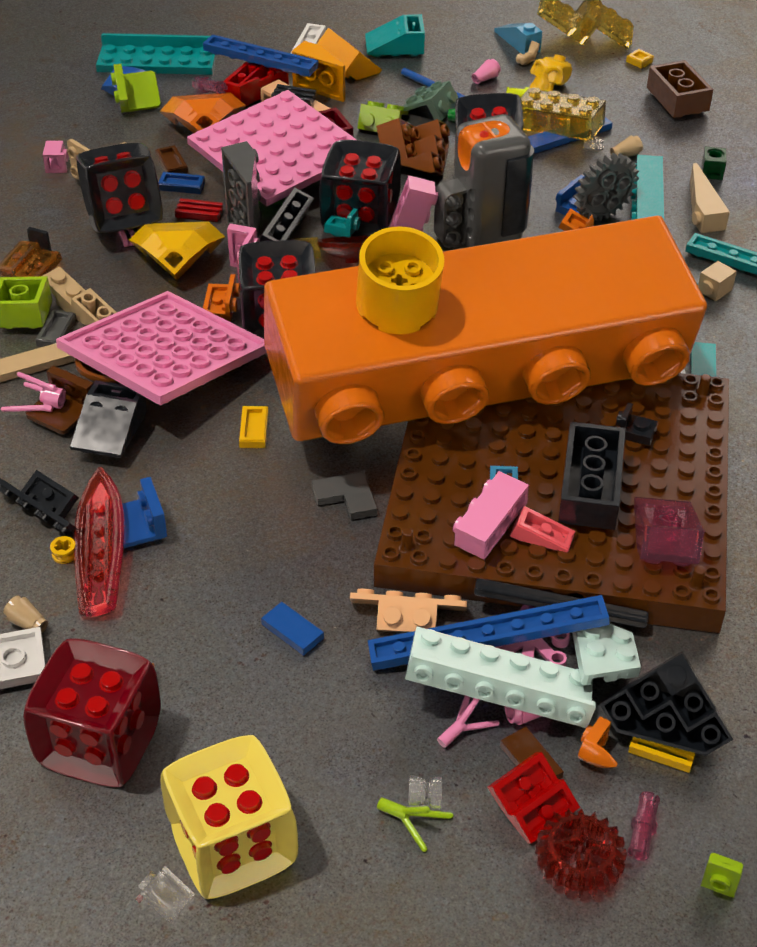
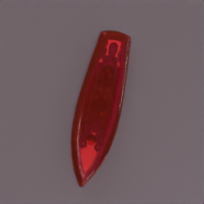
(98, 546)

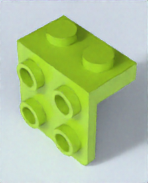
(135, 90)
(375, 114)

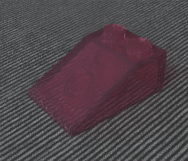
(667, 531)

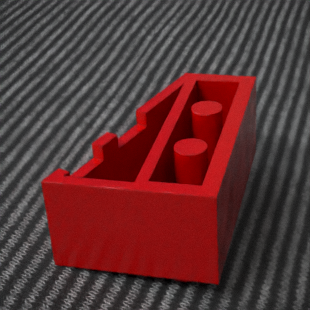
(250, 78)

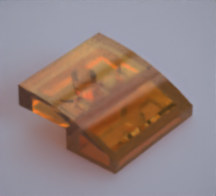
(29, 261)

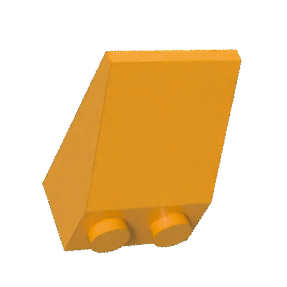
(328, 78)

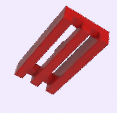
(198, 210)

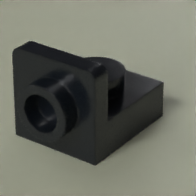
(637, 428)

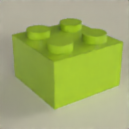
(24, 301)

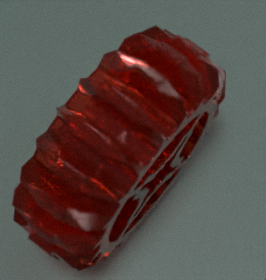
(562, 861)

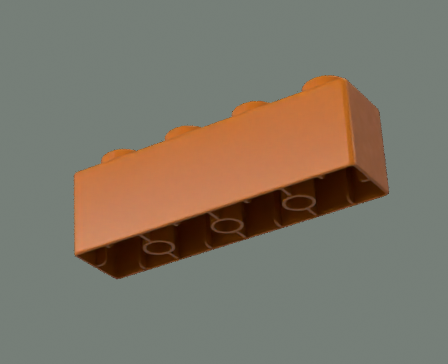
(508, 327)

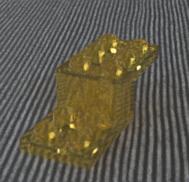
(586, 19)

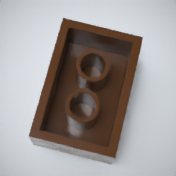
(679, 88)

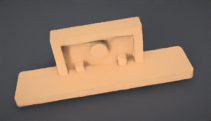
(405, 613)

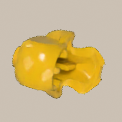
(550, 72)

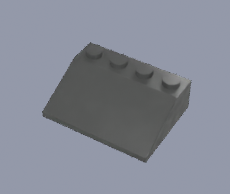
(241, 185)

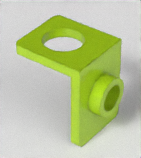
(722, 875)

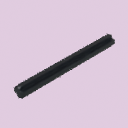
(541, 598)

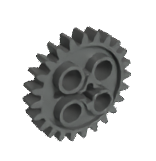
(606, 186)

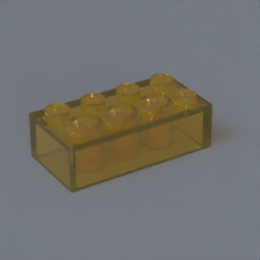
(562, 113)

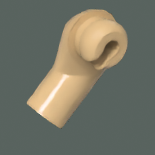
(530, 56)

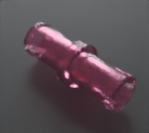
(643, 826)

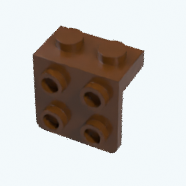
(67, 417)

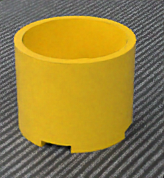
(399, 279)

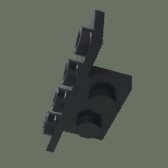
(47, 497)

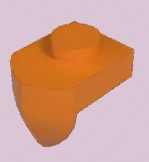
(574, 220)
(593, 742)

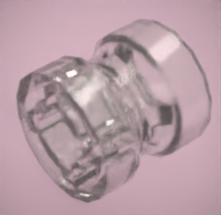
(417, 791)

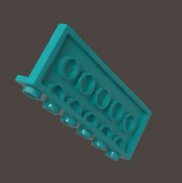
(156, 53)

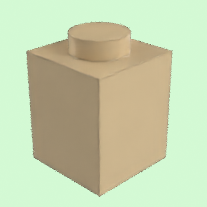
(717, 280)

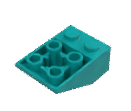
(397, 37)

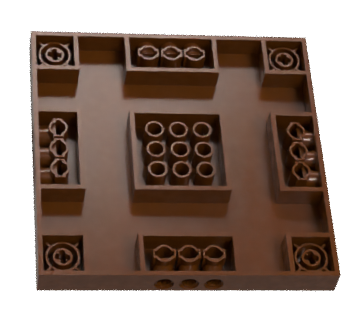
(450, 463)

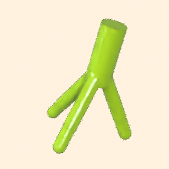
(405, 812)

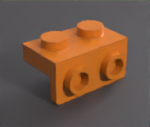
(222, 299)

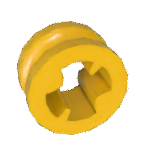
(63, 549)

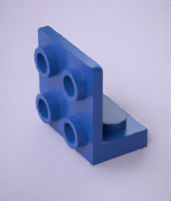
(144, 517)

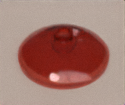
(343, 247)

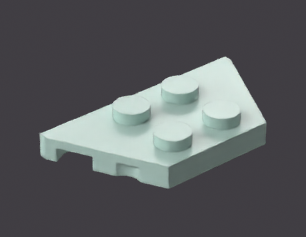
(606, 653)

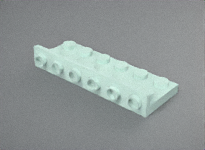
(500, 677)

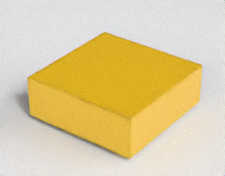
(639, 58)

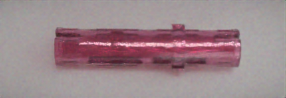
(209, 85)

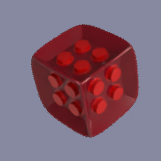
(93, 712)

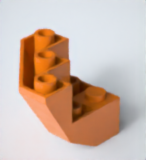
(202, 110)

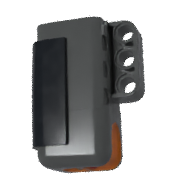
(489, 186)

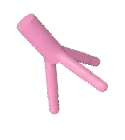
(460, 726)

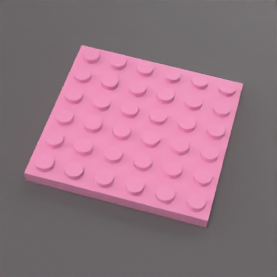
(287, 136)
(163, 347)

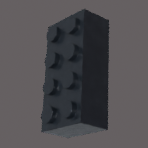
(592, 476)

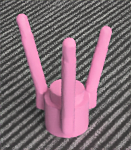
(49, 394)

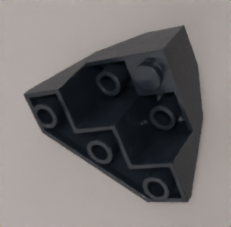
(669, 709)

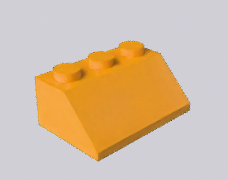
(355, 62)

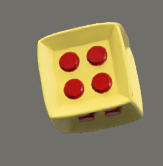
(229, 816)

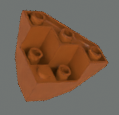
(420, 146)

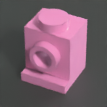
(55, 157)

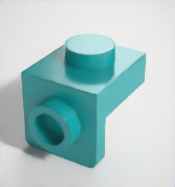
(343, 226)

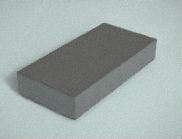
(57, 325)

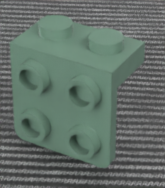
(438, 97)

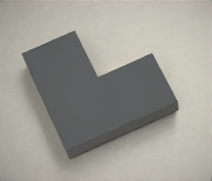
(349, 488)

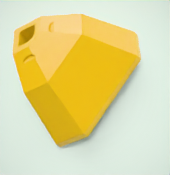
(177, 244)

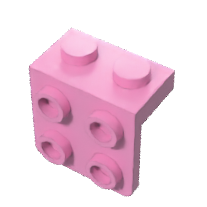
(239, 236)

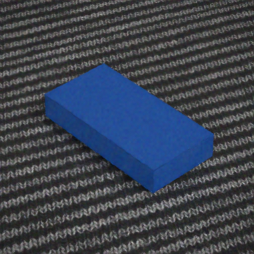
(181, 183)
(292, 628)

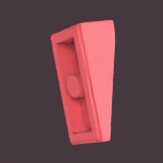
(541, 531)

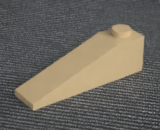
(708, 209)

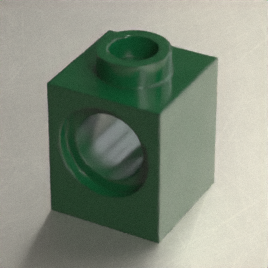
(714, 162)

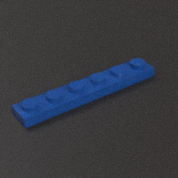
(260, 55)

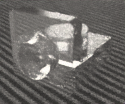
(164, 893)

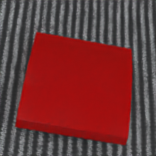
(532, 796)

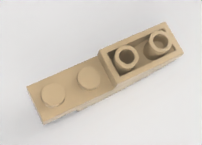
(75, 299)

